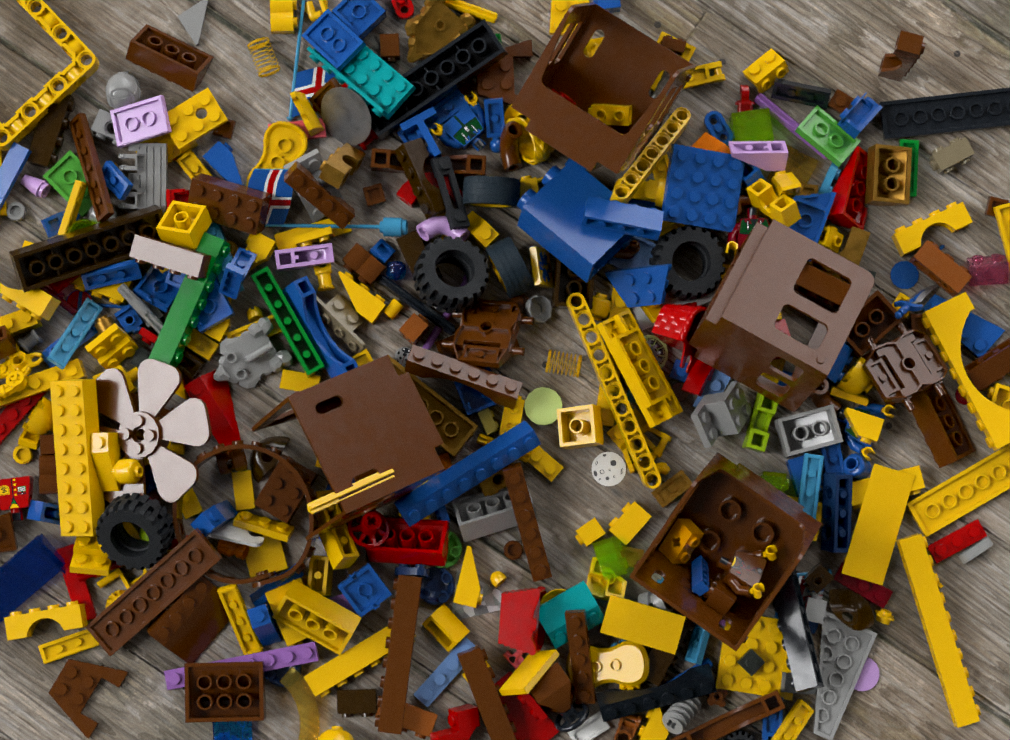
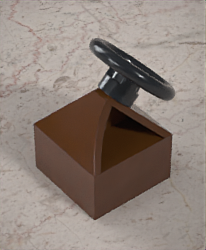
(555, 694)

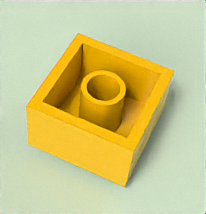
(184, 224)
(580, 426)

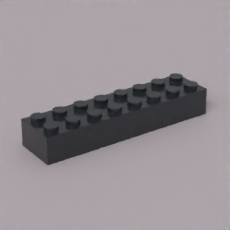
(444, 74)

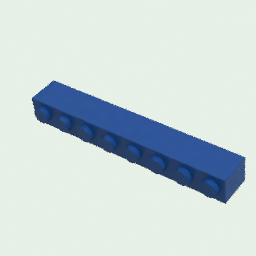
(467, 473)

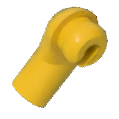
(662, 467)

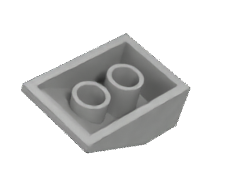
(808, 431)

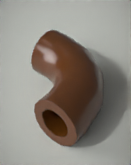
(509, 146)

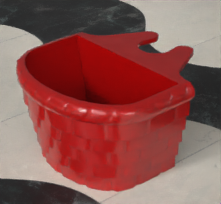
(676, 326)
(520, 620)

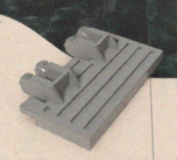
(151, 175)

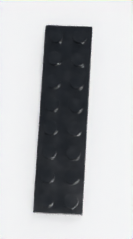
(945, 114)

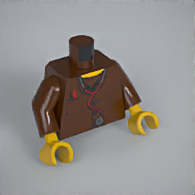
(745, 571)

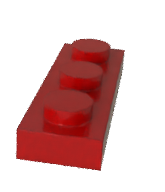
(956, 541)

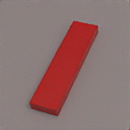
(77, 590)

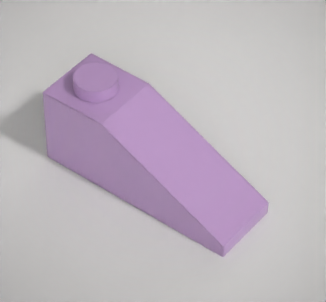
(762, 154)
(303, 257)

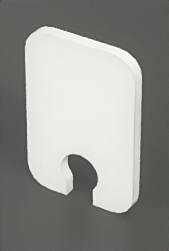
(237, 535)

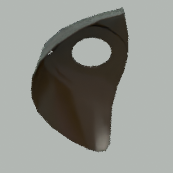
(258, 466)
(842, 601)

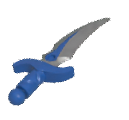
(912, 304)

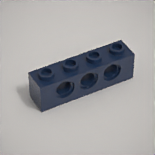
(836, 512)

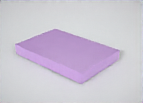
(140, 121)

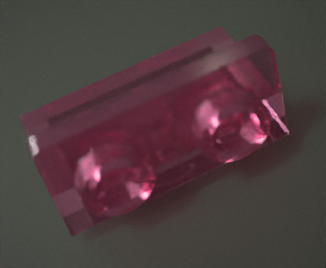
(988, 270)

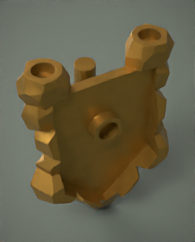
(434, 29)

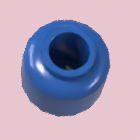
(857, 466)

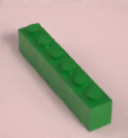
(287, 322)

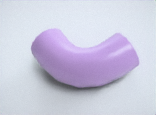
(437, 226)

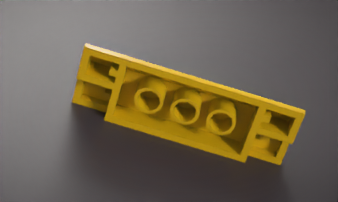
(639, 368)

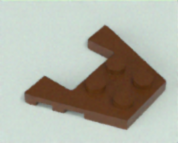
(499, 78)
(76, 686)

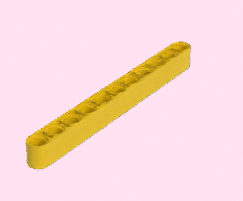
(621, 397)

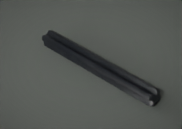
(417, 305)

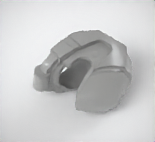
(122, 90)

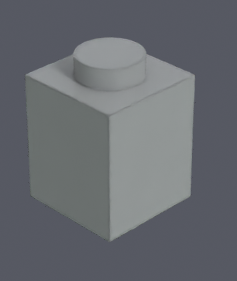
(815, 608)

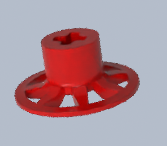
(370, 526)

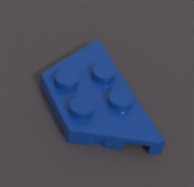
(813, 213)
(641, 284)

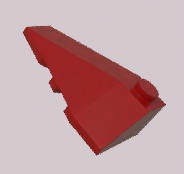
(850, 191)
(219, 405)

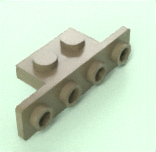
(342, 321)

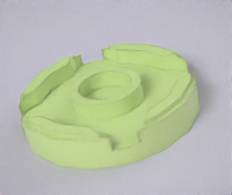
(542, 406)

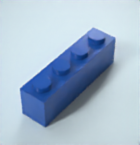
(622, 218)

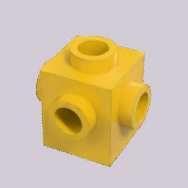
(831, 238)

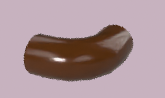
(821, 397)

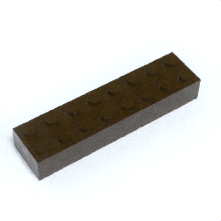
(82, 249)

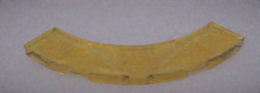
(306, 704)

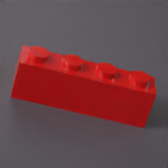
(419, 544)

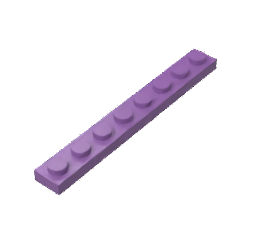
(271, 660)

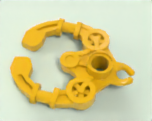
(15, 371)

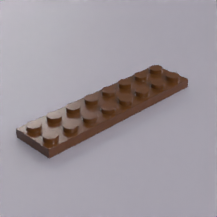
(154, 592)

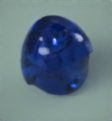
(396, 270)

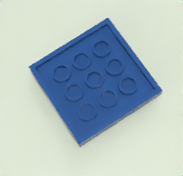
(702, 188)

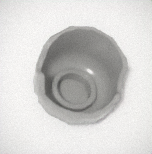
(539, 308)

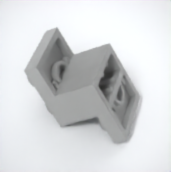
(312, 162)
(721, 414)

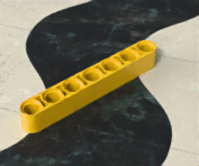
(652, 150)

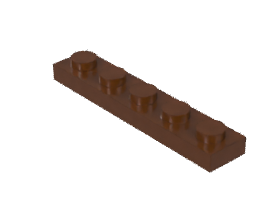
(580, 656)

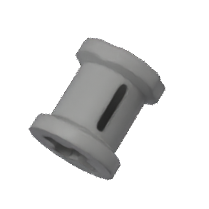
(30, 340)

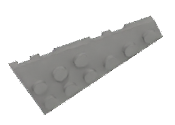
(840, 664)

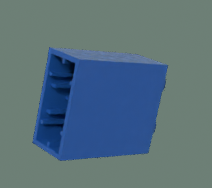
(556, 216)

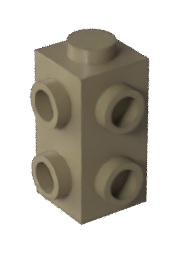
(946, 158)

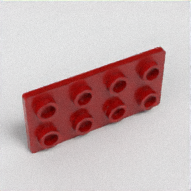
(527, 715)

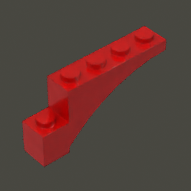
(462, 721)

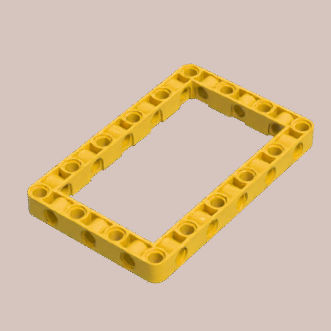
(72, 76)

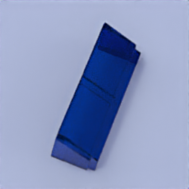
(27, 573)

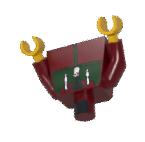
(743, 228)

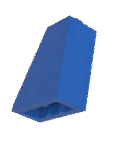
(264, 625)

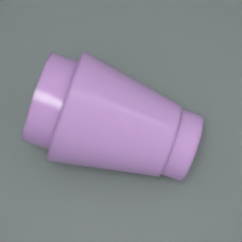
(37, 186)

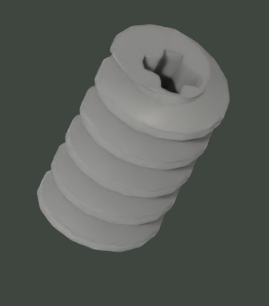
(680, 714)

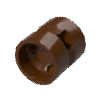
(238, 461)

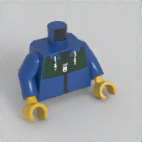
(464, 127)
(854, 442)

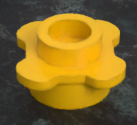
(884, 616)

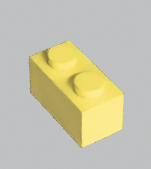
(486, 417)

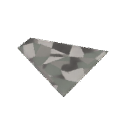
(490, 602)

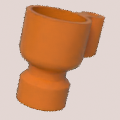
(230, 548)

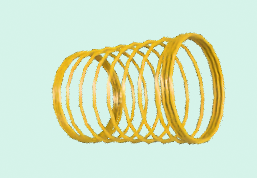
(269, 67)
(549, 361)

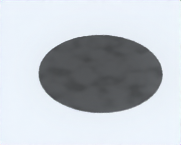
(346, 115)

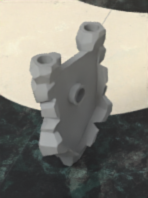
(250, 356)

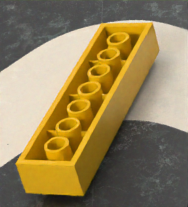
(77, 480)

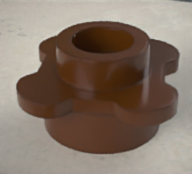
(720, 701)

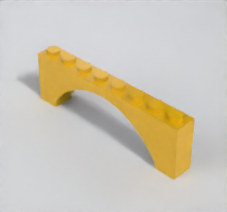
(946, 327)

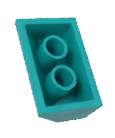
(553, 612)

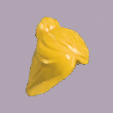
(530, 147)

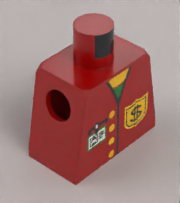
(16, 495)

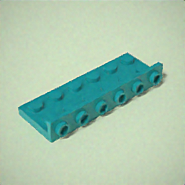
(372, 80)

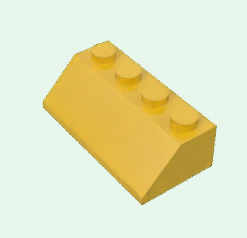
(316, 617)

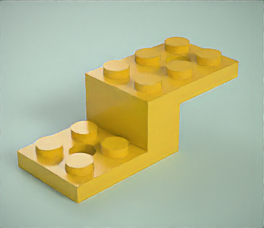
(187, 126)

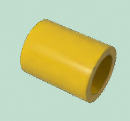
(393, 309)

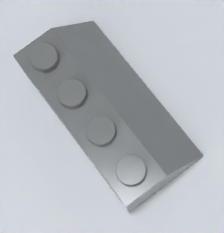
(485, 515)

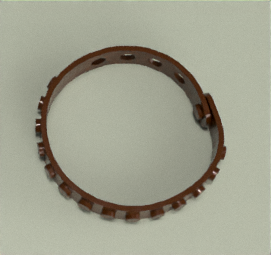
(310, 494)

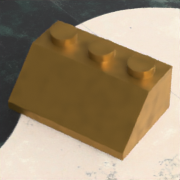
(888, 175)

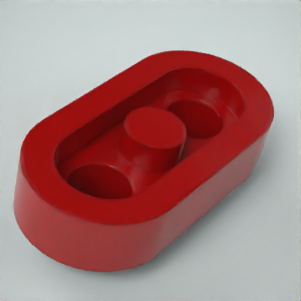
(398, 5)

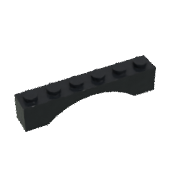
(621, 703)

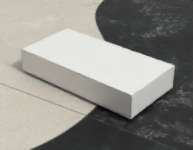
(590, 728)

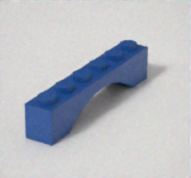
(303, 302)

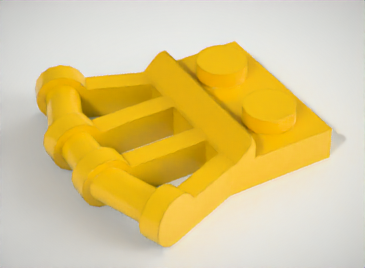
(616, 436)

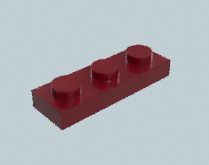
(871, 591)

